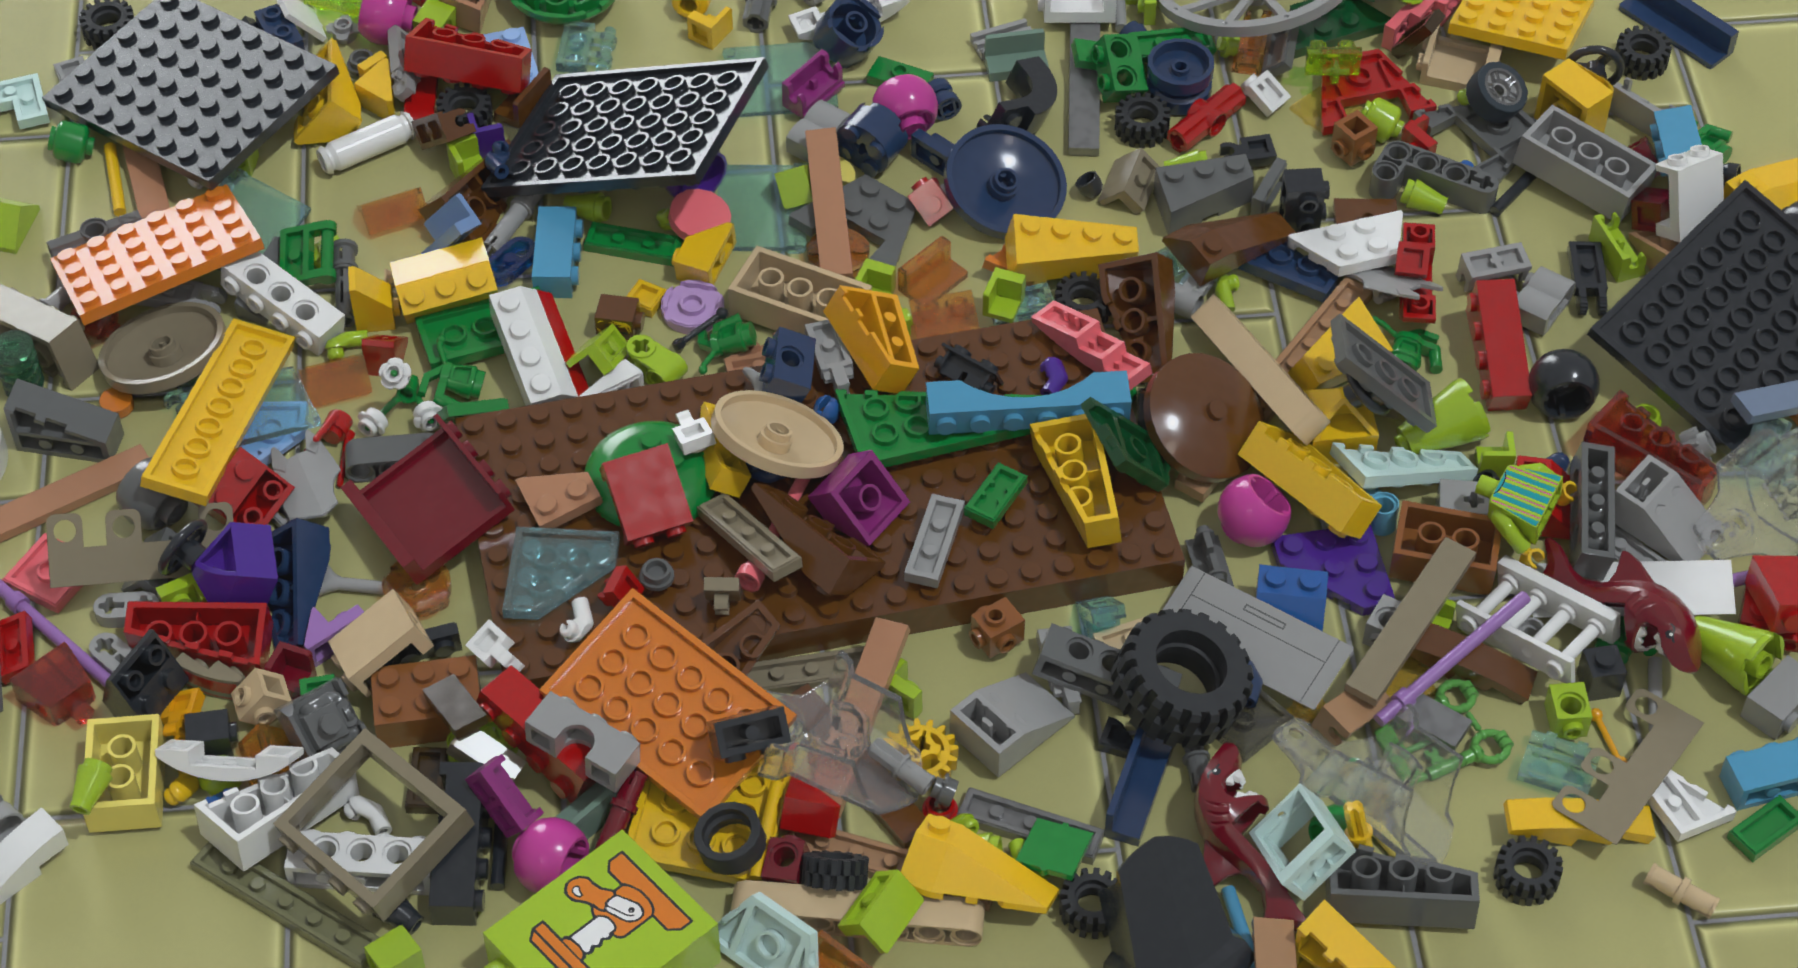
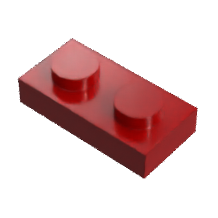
(16, 645)

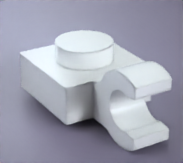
(692, 434)
(492, 646)

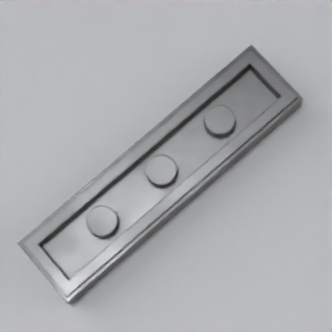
(1016, 819)

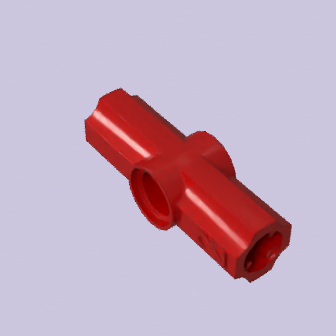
(1206, 117)

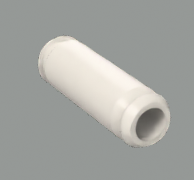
(366, 142)

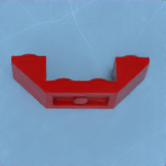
(1425, 308)

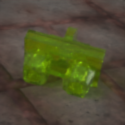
(1333, 61)

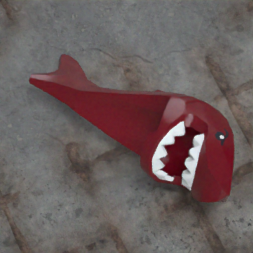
(1644, 606)
(1223, 819)

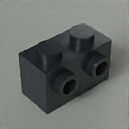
(1303, 198)
(748, 732)

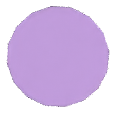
(690, 305)

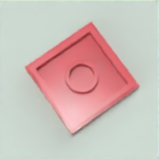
(33, 579)

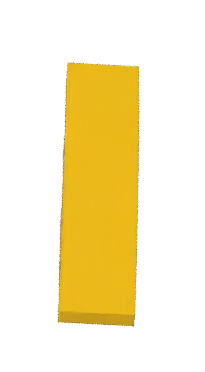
(1541, 819)

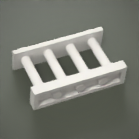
(1552, 596)

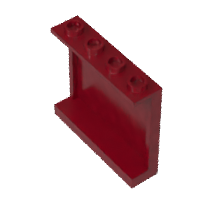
(432, 502)

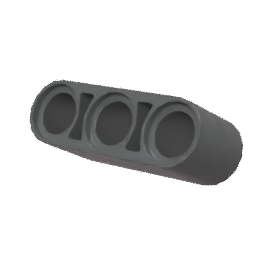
(372, 456)

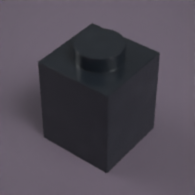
(1602, 672)
(214, 729)

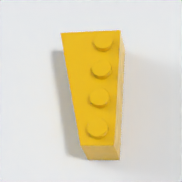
(1056, 247)

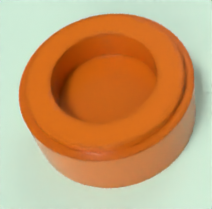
(117, 402)

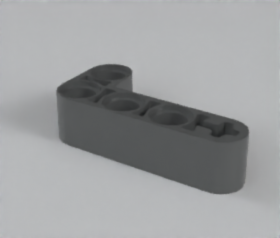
(1459, 182)

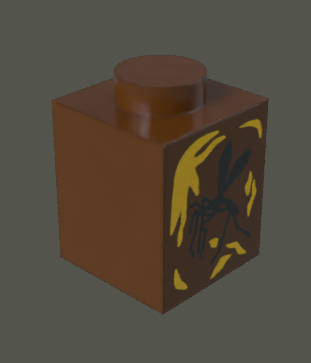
(622, 312)

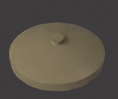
(161, 347)

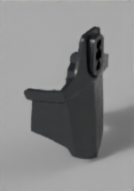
(1169, 912)

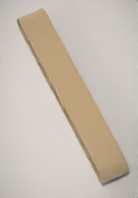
(1260, 369)
(935, 922)

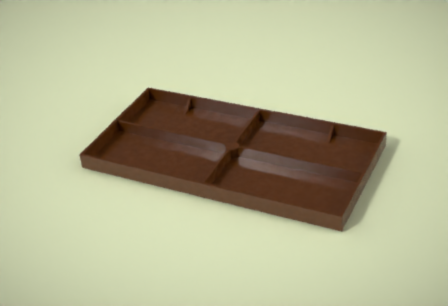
(1028, 556)

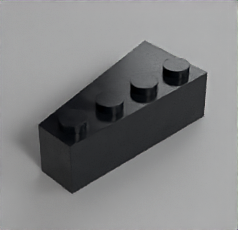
(457, 878)

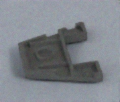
(1496, 139)
(873, 212)

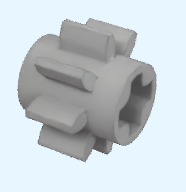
(1700, 441)

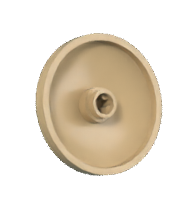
(776, 434)

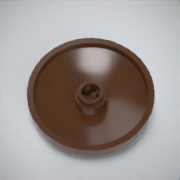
(1201, 416)

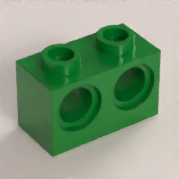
(1125, 67)

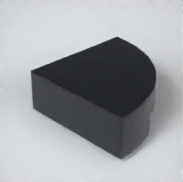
(1115, 739)

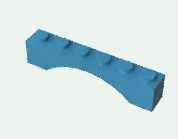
(963, 409)

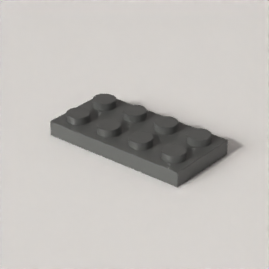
(1382, 373)

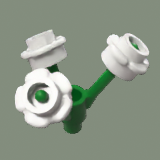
(398, 376)

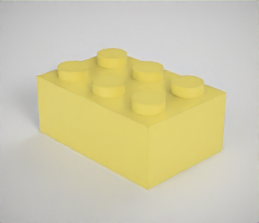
(138, 776)

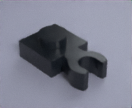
(1257, 148)

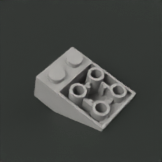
(1660, 510)
(1007, 721)

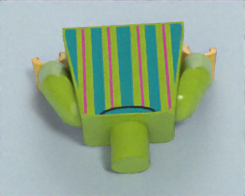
(1523, 505)

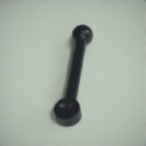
(680, 343)

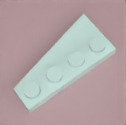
(1401, 466)

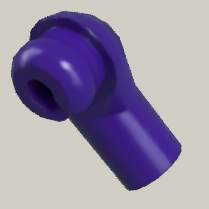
(1056, 375)

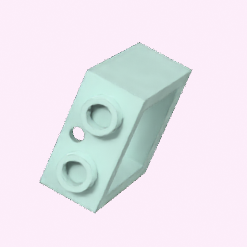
(1315, 861)

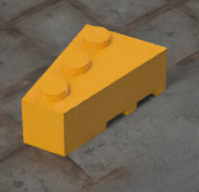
(875, 336)

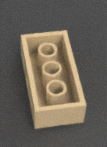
(783, 291)

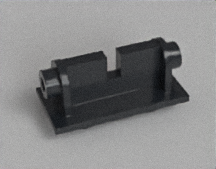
(959, 361)

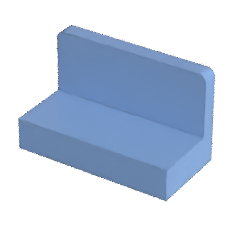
(451, 223)

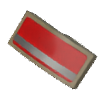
(214, 681)

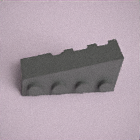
(1403, 892)

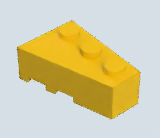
(1317, 365)
(1332, 942)

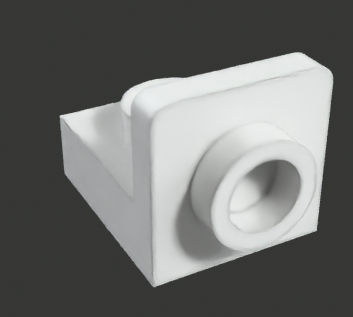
(1265, 92)

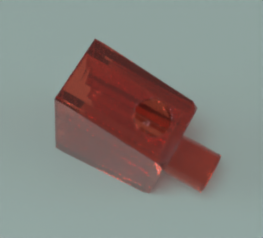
(56, 687)

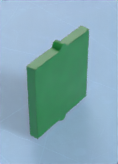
(1054, 849)

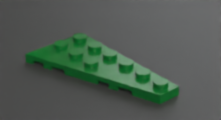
(898, 427)

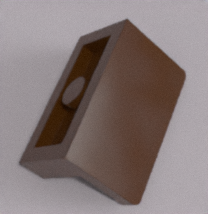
(518, 106)

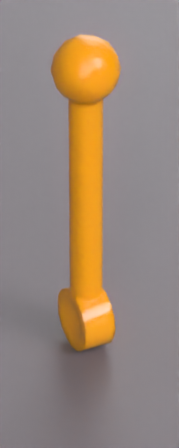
(1597, 717)

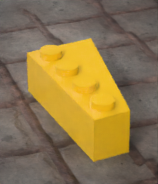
(1080, 475)
(1310, 479)

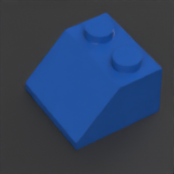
(1295, 592)

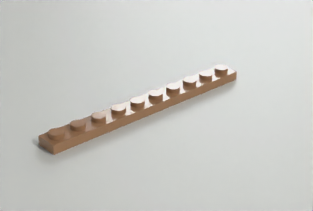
(1318, 324)

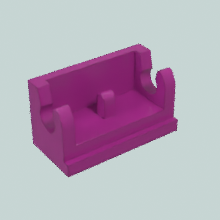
(812, 83)
(502, 797)

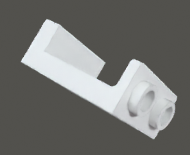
(1078, 11)
(1693, 189)

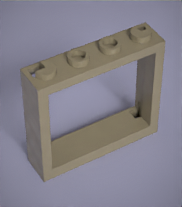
(415, 866)

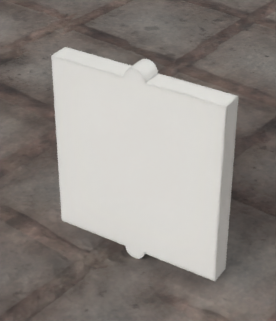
(302, 16)

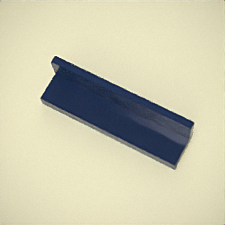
(1687, 27)
(1137, 789)

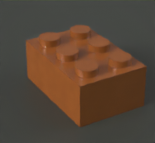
(1424, 528)
(399, 704)

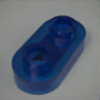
(508, 264)

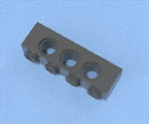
(1593, 510)
(1083, 664)

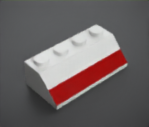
(536, 345)

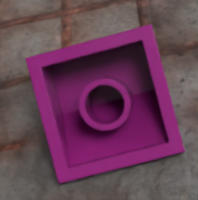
(859, 497)

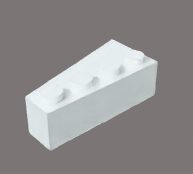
(244, 819)

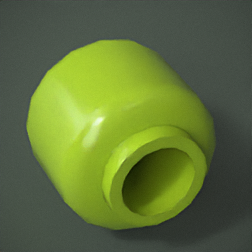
(1385, 117)

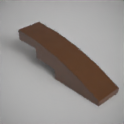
(1482, 666)

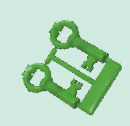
(1475, 752)

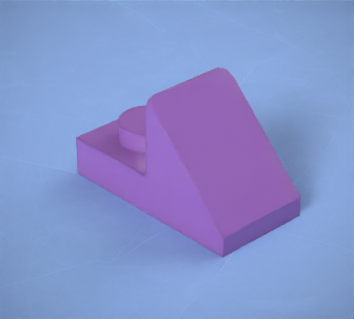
(321, 631)

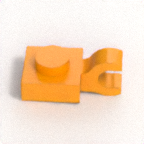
(184, 702)

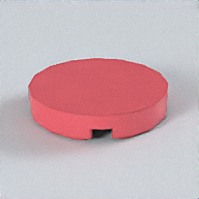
(697, 211)

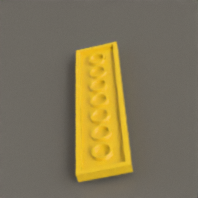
(218, 412)

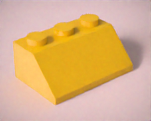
(443, 279)

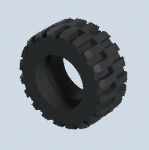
(1164, 708)

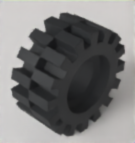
(100, 14)
(1645, 41)
(467, 98)
(1139, 132)
(1082, 287)
(1535, 854)
(835, 870)
(1076, 916)

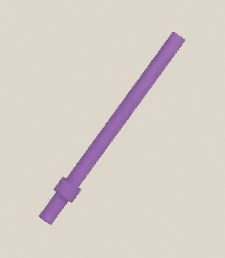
(18, 602)
(1409, 694)

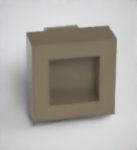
(722, 591)

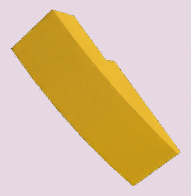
(722, 468)

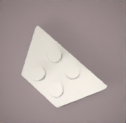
(1353, 244)

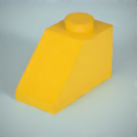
(704, 253)
(372, 301)

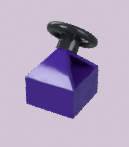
(232, 568)

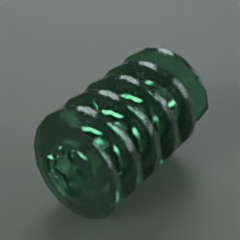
(18, 360)

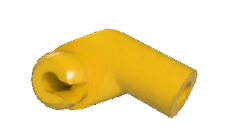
(181, 788)

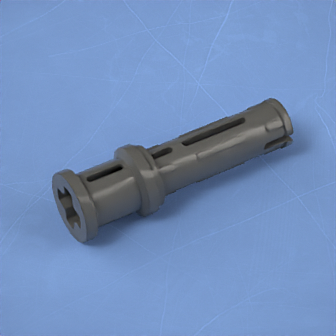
(343, 260)

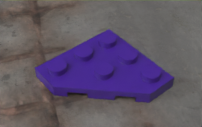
(1352, 565)

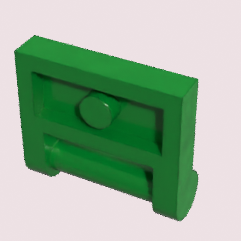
(298, 252)

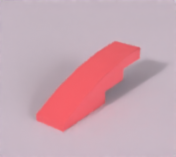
(1412, 14)
(1086, 342)

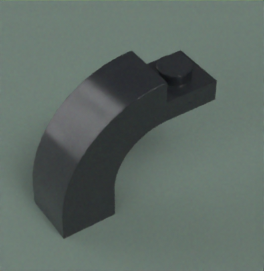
(1035, 95)

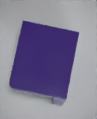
(486, 135)

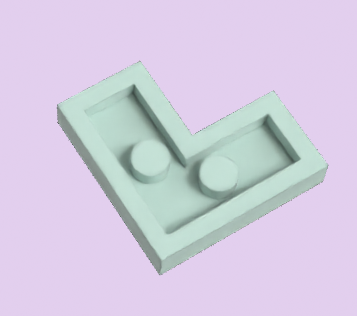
(25, 97)

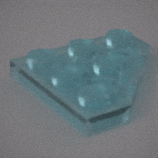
(555, 566)

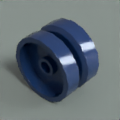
(1180, 73)

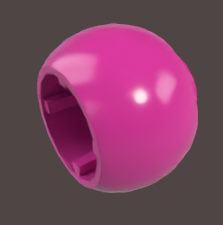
(380, 15)
(910, 100)
(1253, 511)
(547, 851)

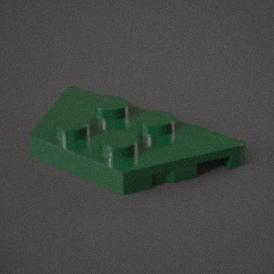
(1346, 21)
(1128, 445)

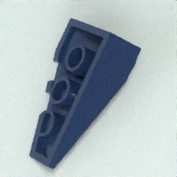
(301, 564)

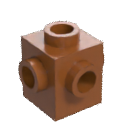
(1354, 138)
(997, 627)

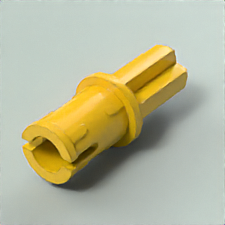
(1357, 828)

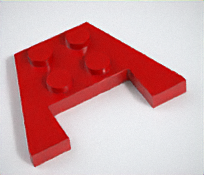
(1376, 79)

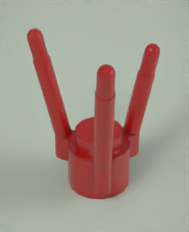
(336, 429)

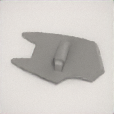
(1389, 286)
(313, 478)

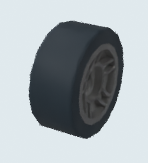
(1496, 92)

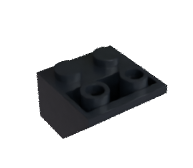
(144, 679)

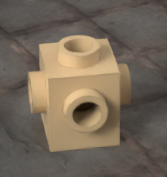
(259, 696)

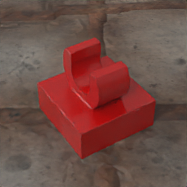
(1412, 259)
(619, 585)

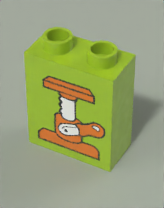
(607, 914)

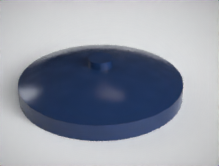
(1001, 174)

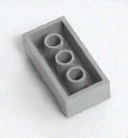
(1584, 162)

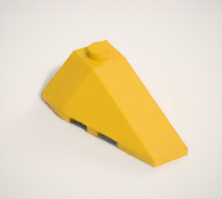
(334, 109)
(1774, 181)
(960, 863)

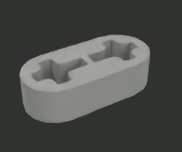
(119, 601)
(108, 641)

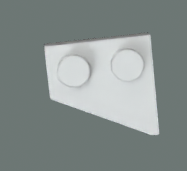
(1686, 809)

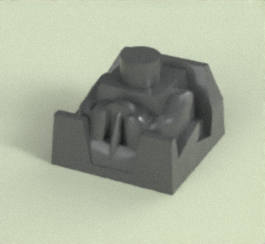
(320, 719)

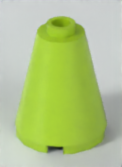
(1457, 419)
(1739, 651)

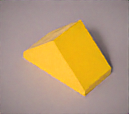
(376, 90)

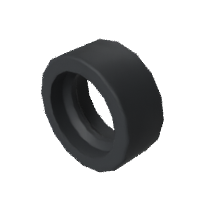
(719, 817)

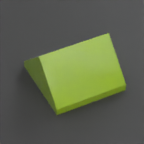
(15, 223)

